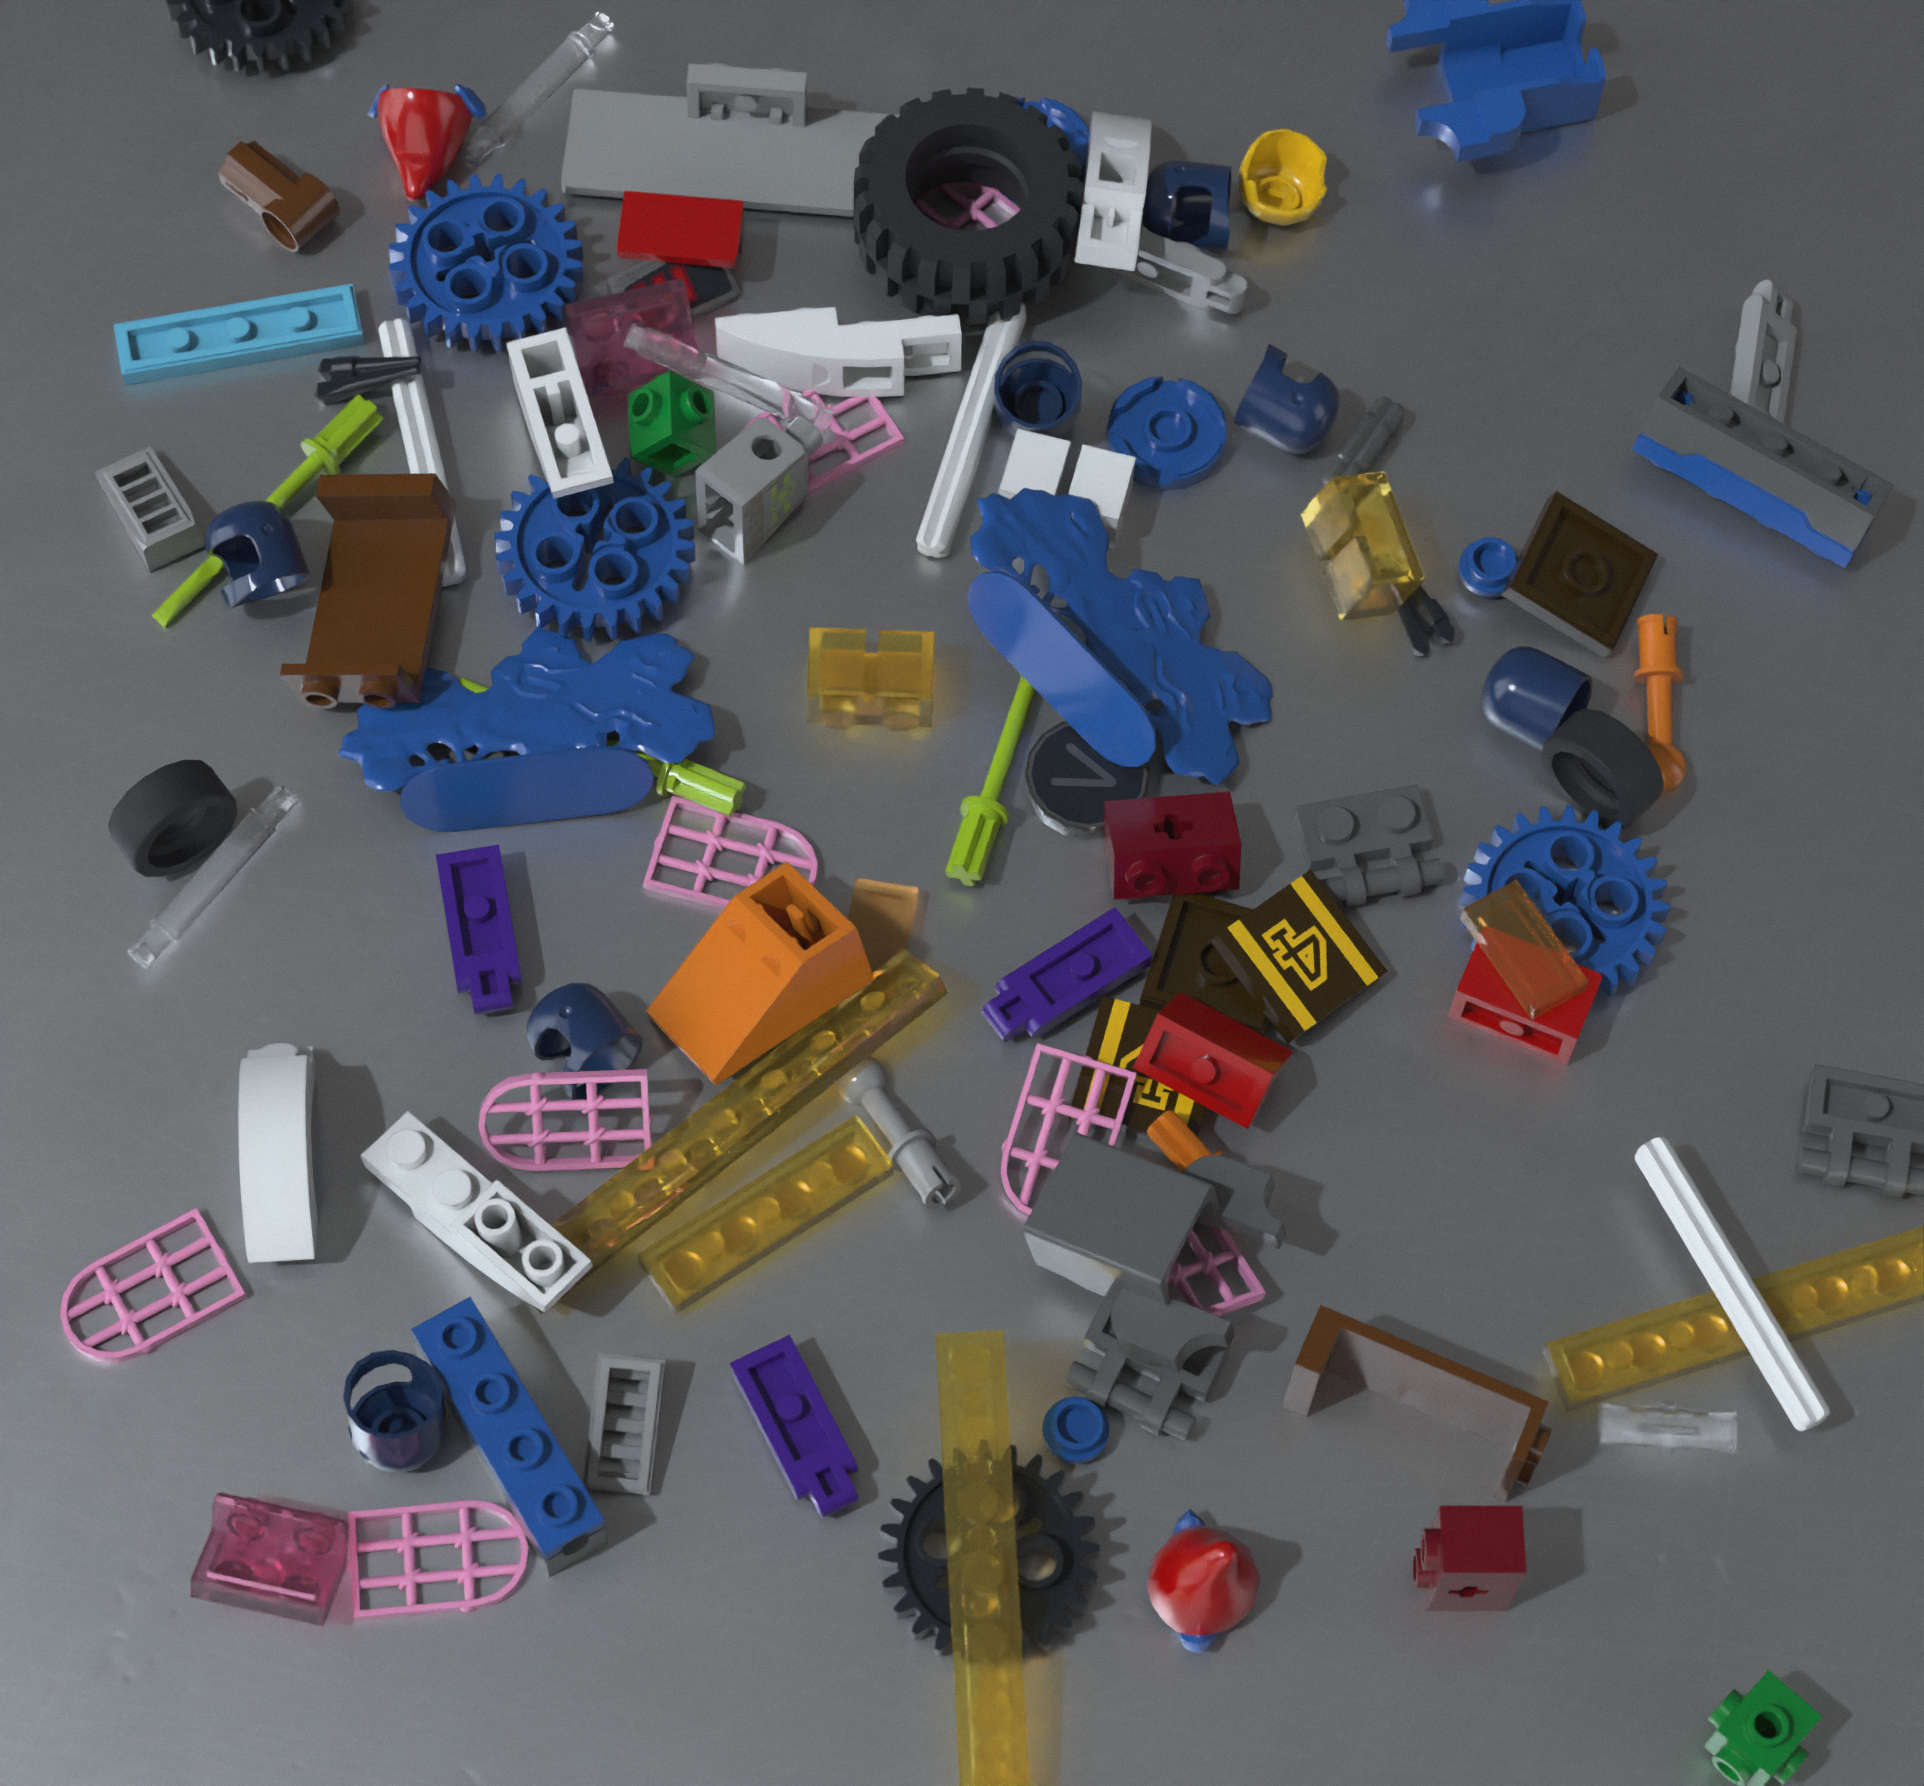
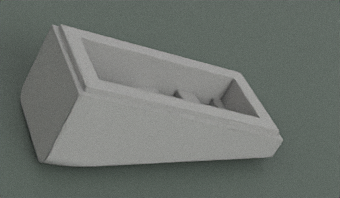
(164, 543)
(626, 1368)

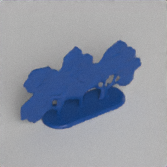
(1133, 632)
(549, 712)

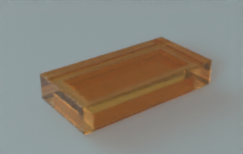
(883, 918)
(1524, 949)

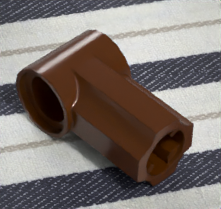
(288, 204)

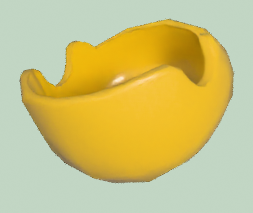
(1282, 177)

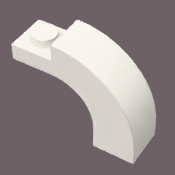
(277, 1153)

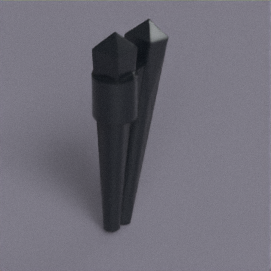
(356, 375)
(1423, 617)

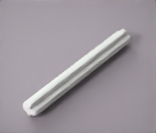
(419, 431)
(967, 437)
(1732, 1284)

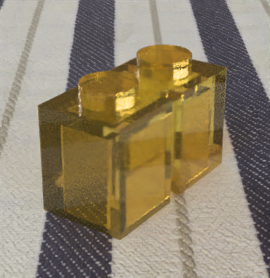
(1366, 543)
(870, 688)

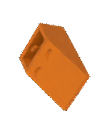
(760, 974)

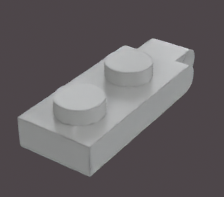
(1185, 274)
(1765, 351)

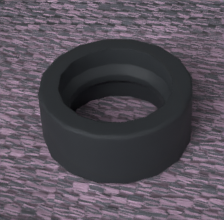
(1602, 768)
(172, 818)

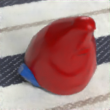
(424, 131)
(1202, 1582)

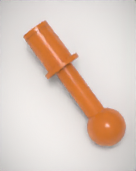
(1659, 673)

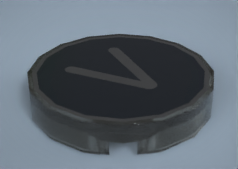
(1072, 781)

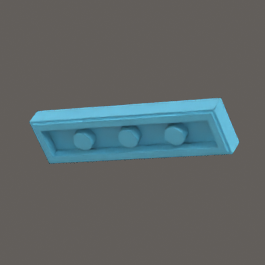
(238, 334)

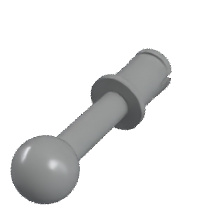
(911, 1150)

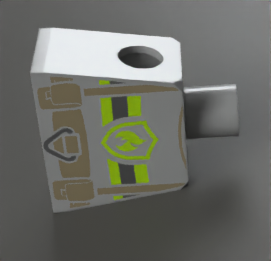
(754, 484)

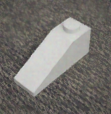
(558, 413)

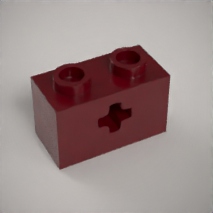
(1172, 845)
(1471, 1558)

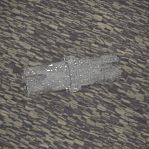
(1713, 1428)

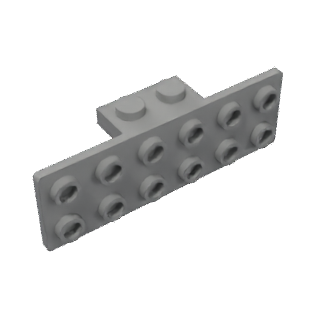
(730, 139)

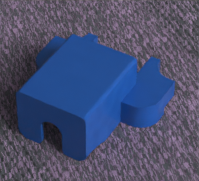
(1504, 68)

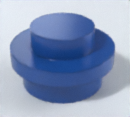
(1487, 566)
(1075, 1430)

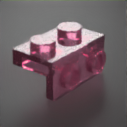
(601, 327)
(271, 1559)

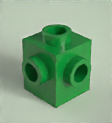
(672, 424)
(1761, 1733)

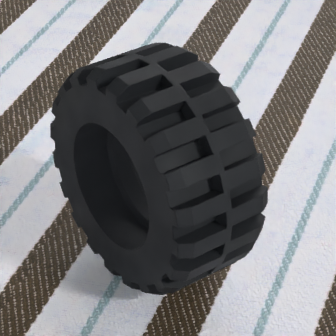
(978, 142)

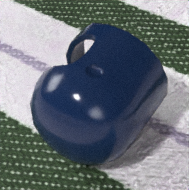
(1193, 195)
(1038, 391)
(1286, 411)
(257, 550)
(1533, 694)
(586, 1029)
(399, 1444)

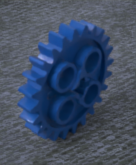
(486, 263)
(648, 560)
(1569, 897)

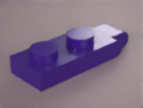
(479, 926)
(1067, 977)
(797, 1425)

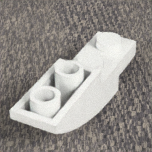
(1113, 191)
(863, 359)
(474, 1215)

